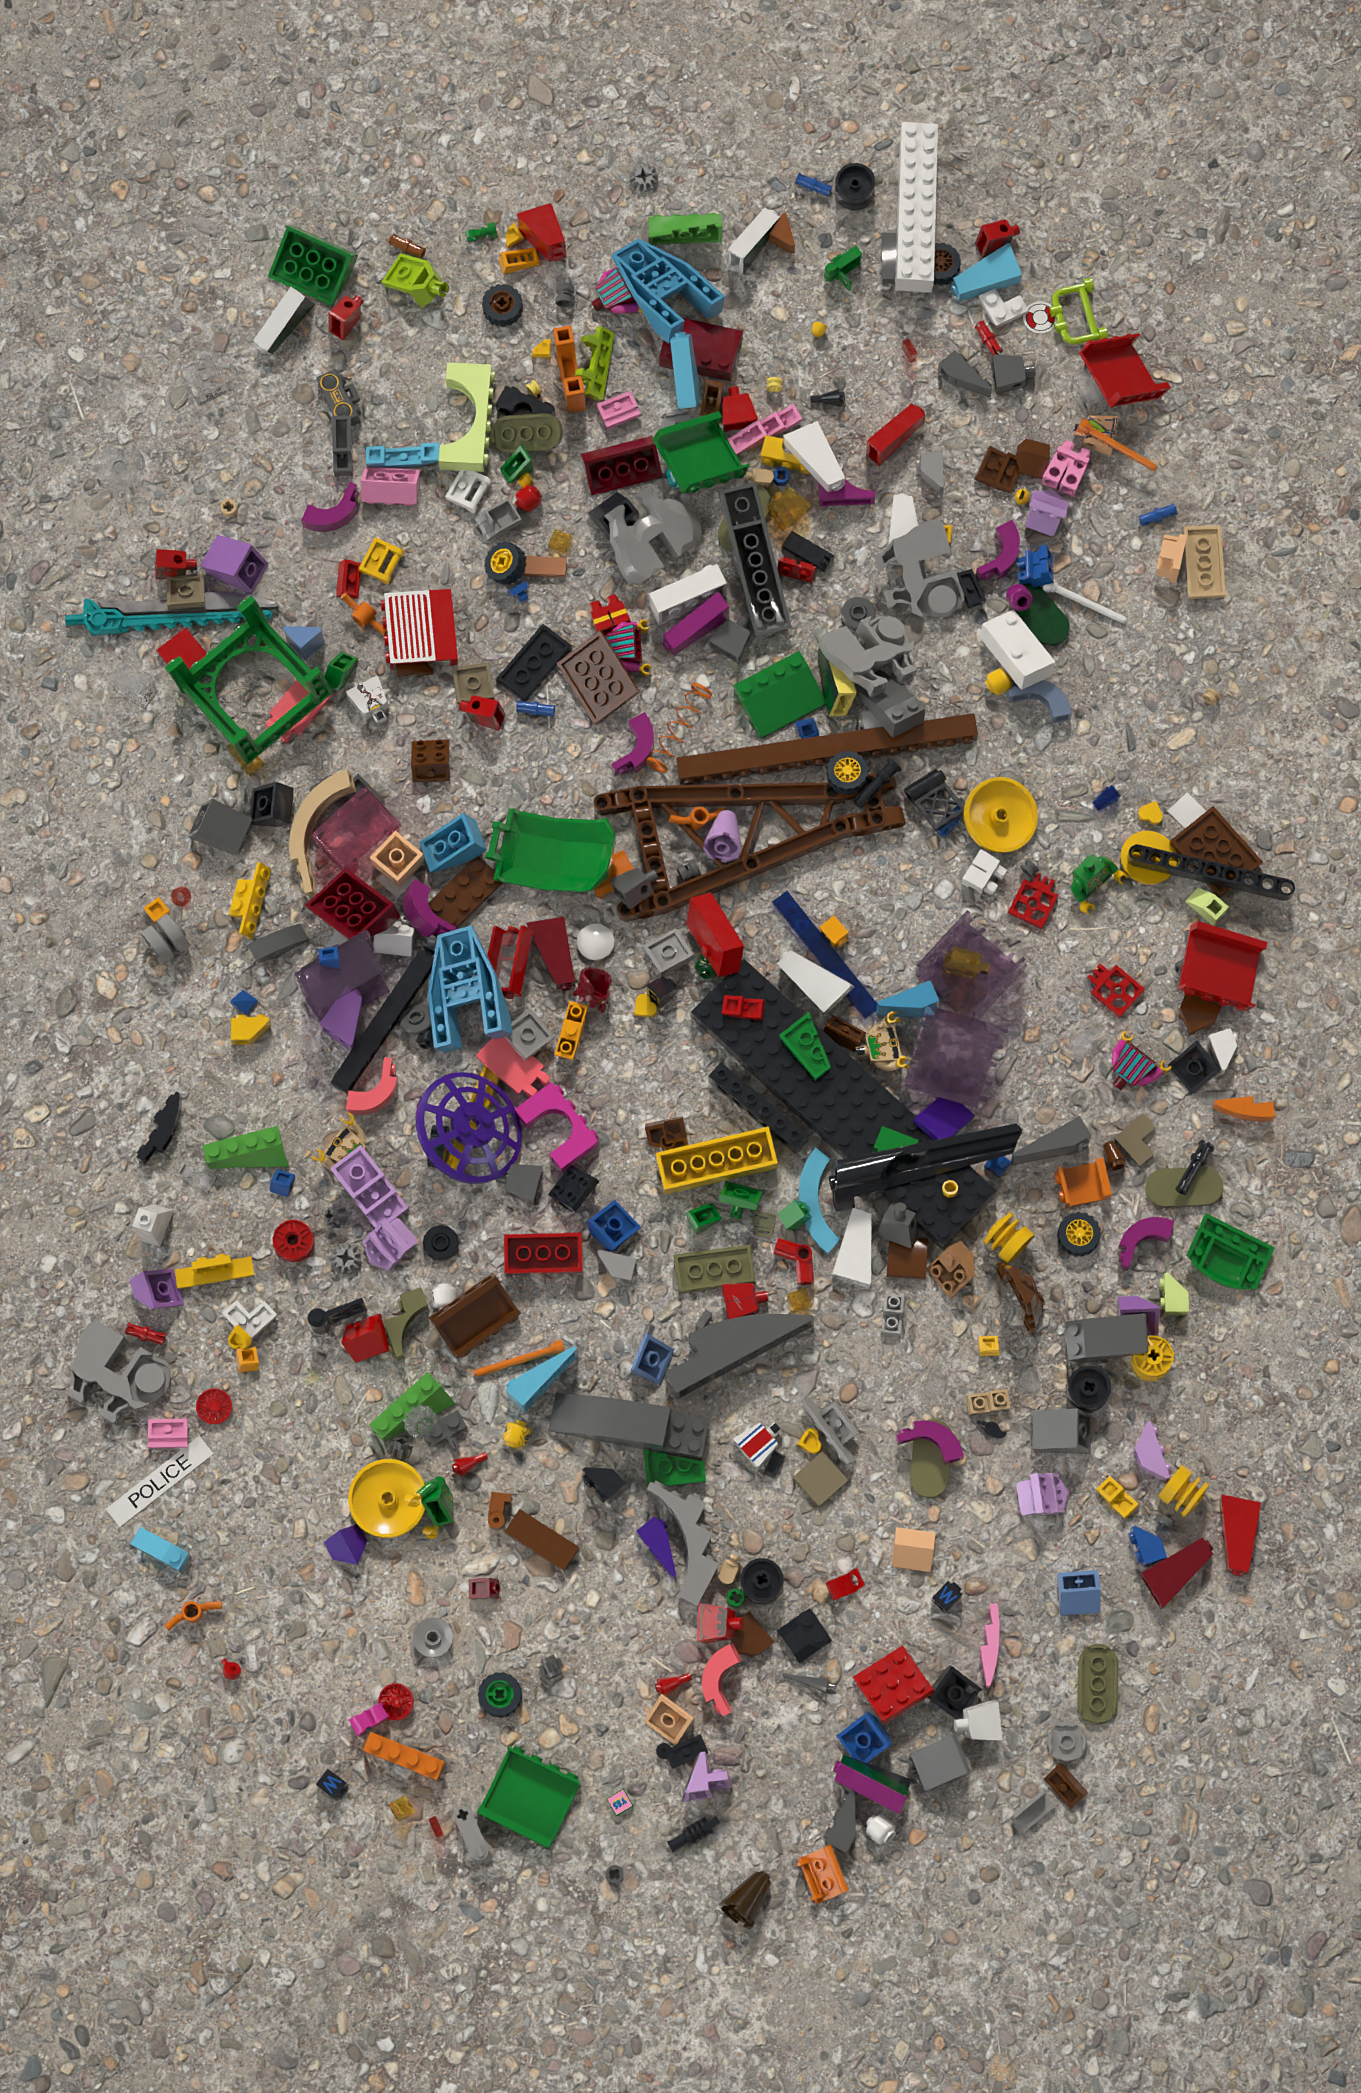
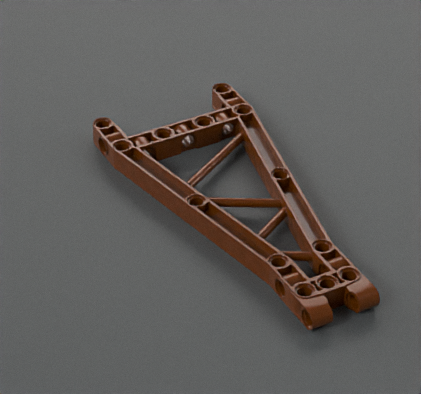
(750, 795)

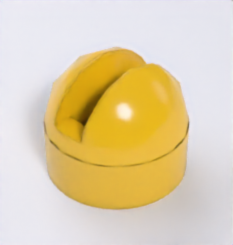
(818, 329)
(525, 479)
(1025, 499)
(950, 1186)

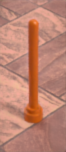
(1086, 427)
(555, 1348)

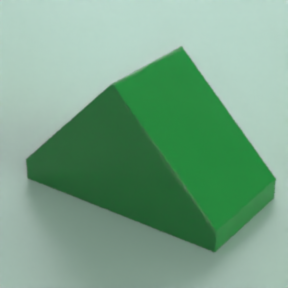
(517, 465)
(703, 1217)

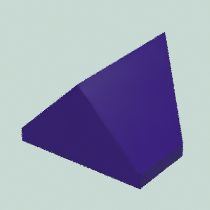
(347, 1544)

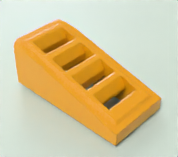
(514, 267)

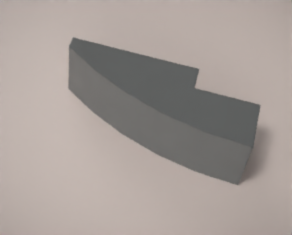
(888, 257)
(342, 446)
(278, 943)

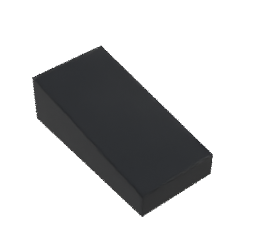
(774, 1464)

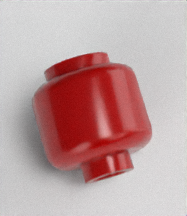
(528, 498)

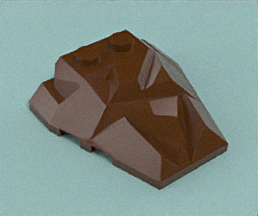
(1026, 1293)

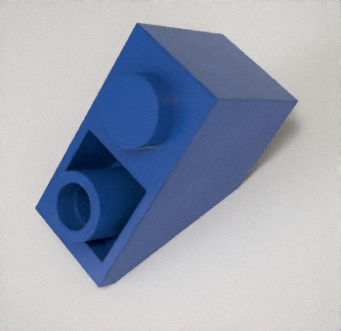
(1148, 1546)

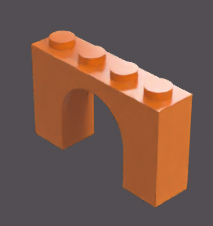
(567, 364)

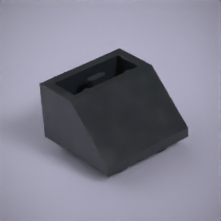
(598, 513)
(605, 1482)

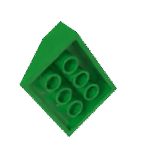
(312, 265)
(779, 694)

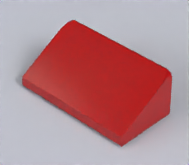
(348, 578)

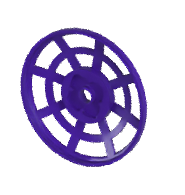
(462, 1130)

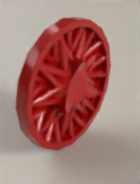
(214, 1406)
(397, 1701)

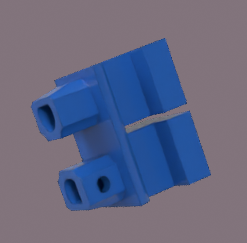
(1037, 566)

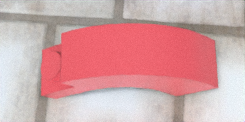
(371, 1101)
(713, 1675)

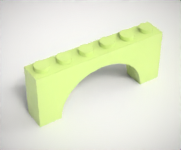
(470, 450)

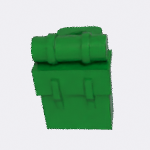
(842, 265)

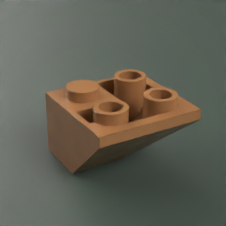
(953, 1269)

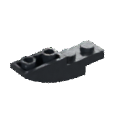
(167, 1123)

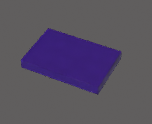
(943, 1118)

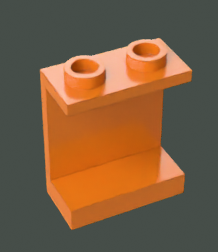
(1083, 1183)

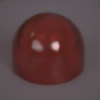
(185, 891)

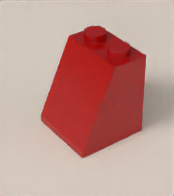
(543, 231)

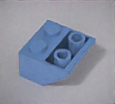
(1079, 1592)

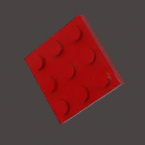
(893, 1684)

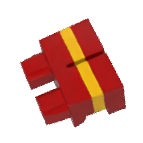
(614, 609)

